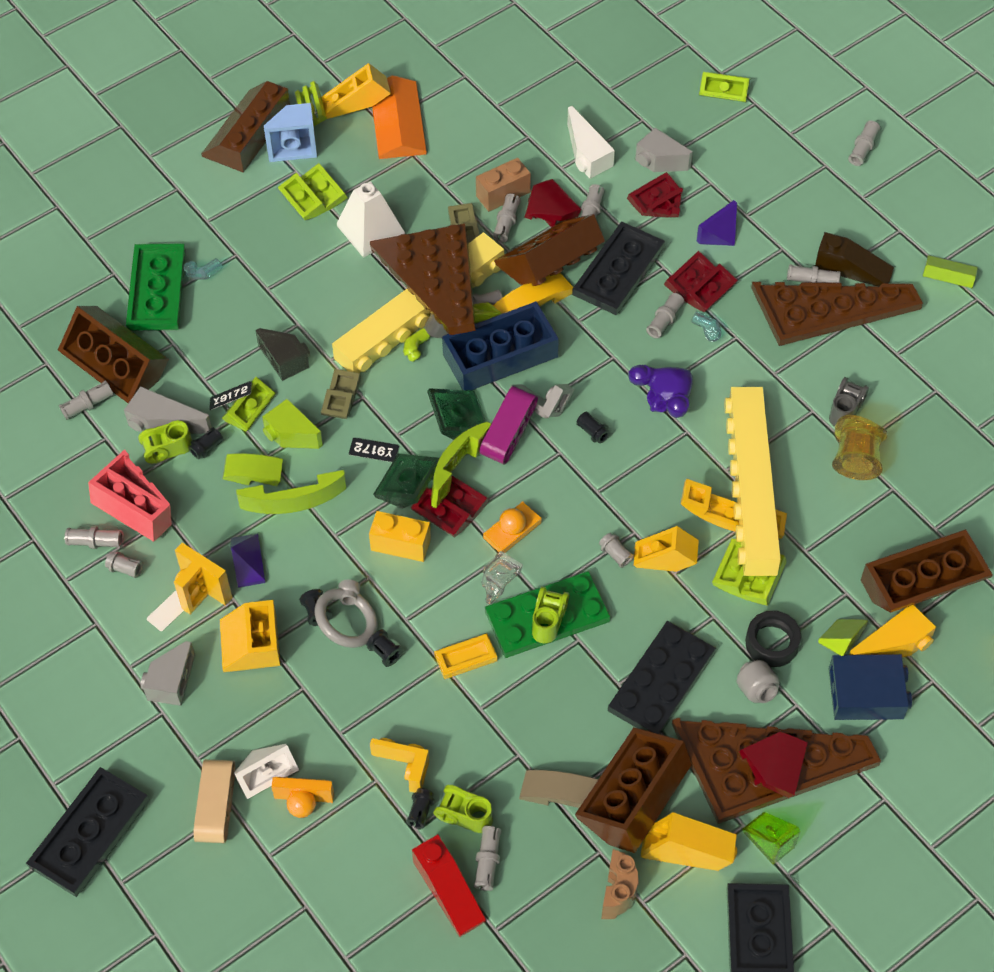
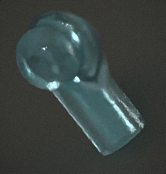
(202, 273)
(710, 326)

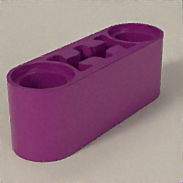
(508, 425)

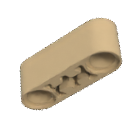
(214, 801)

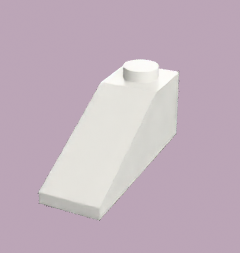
(590, 149)

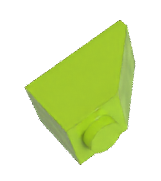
(291, 428)

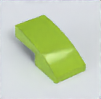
(252, 467)

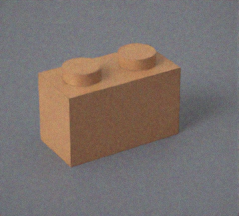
(503, 180)

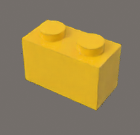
(400, 536)

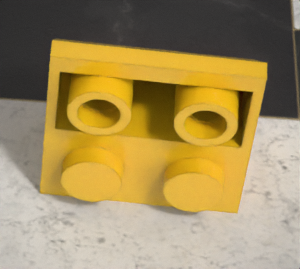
(250, 637)

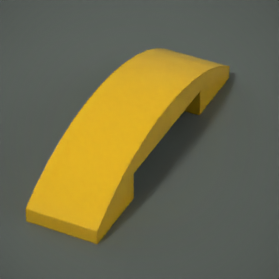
(554, 289)
(716, 509)

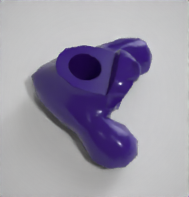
(668, 388)

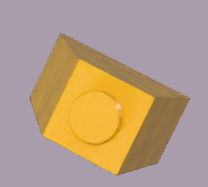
(689, 843)

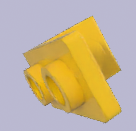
(413, 754)

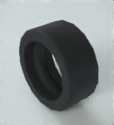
(778, 620)

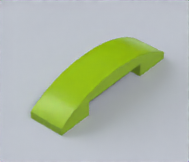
(466, 443)
(292, 500)

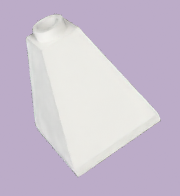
(367, 219)

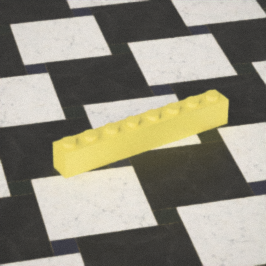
(405, 315)
(752, 482)

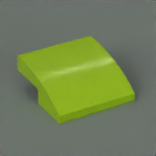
(312, 192)
(751, 588)

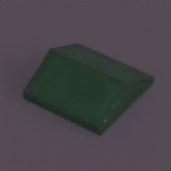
(455, 410)
(406, 479)

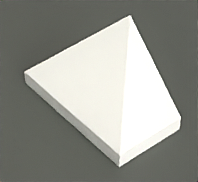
(261, 766)

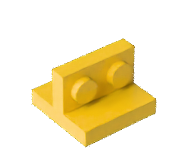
(199, 579)

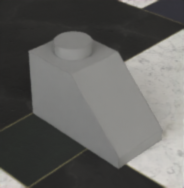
(662, 153)
(169, 675)

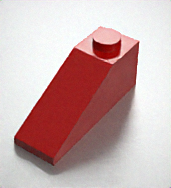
(447, 885)

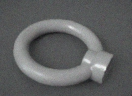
(349, 594)

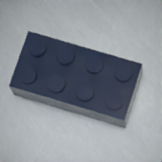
(501, 347)

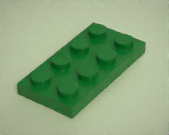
(156, 287)
(514, 616)

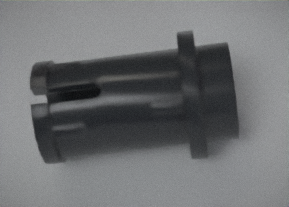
(597, 431)
(205, 443)
(421, 804)

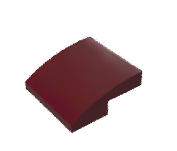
(700, 282)
(455, 510)

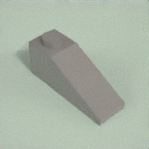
(153, 410)

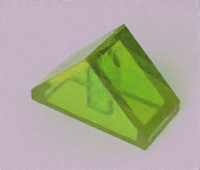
(772, 836)

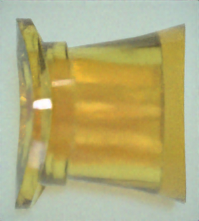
(858, 447)

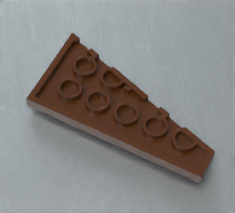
(824, 308)

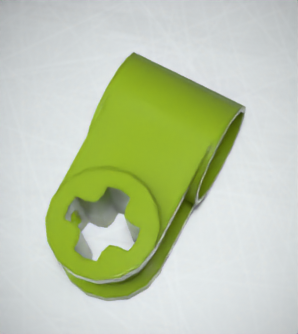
(165, 441)
(548, 610)
(459, 807)

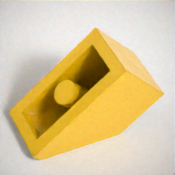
(667, 551)

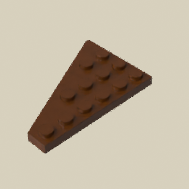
(436, 271)
(730, 781)

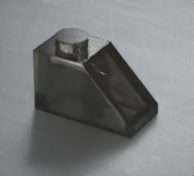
(283, 352)

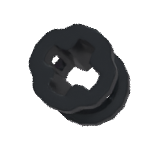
(309, 601)
(384, 648)

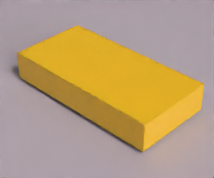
(465, 656)

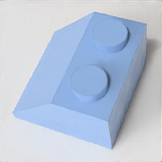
(291, 134)

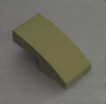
(464, 214)
(341, 394)

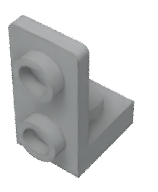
(555, 400)

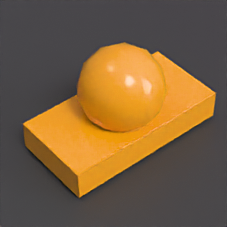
(512, 527)
(302, 794)

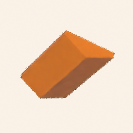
(399, 121)

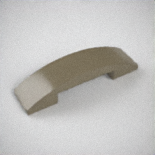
(556, 787)

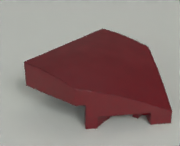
(657, 198)
(550, 203)
(776, 762)

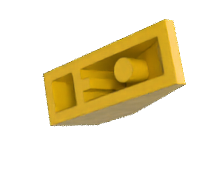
(356, 92)
(899, 636)

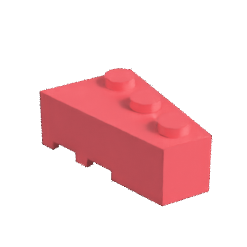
(130, 497)

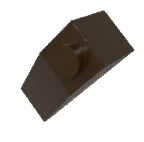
(852, 261)

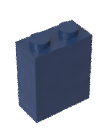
(869, 687)

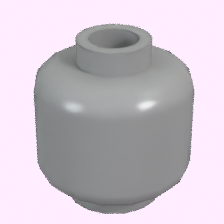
(758, 681)

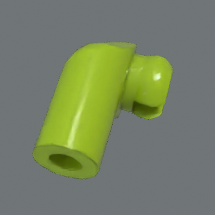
(412, 343)

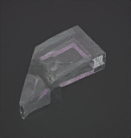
(498, 574)

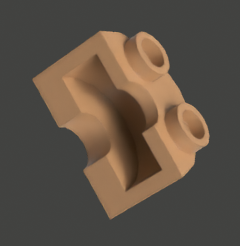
(624, 886)

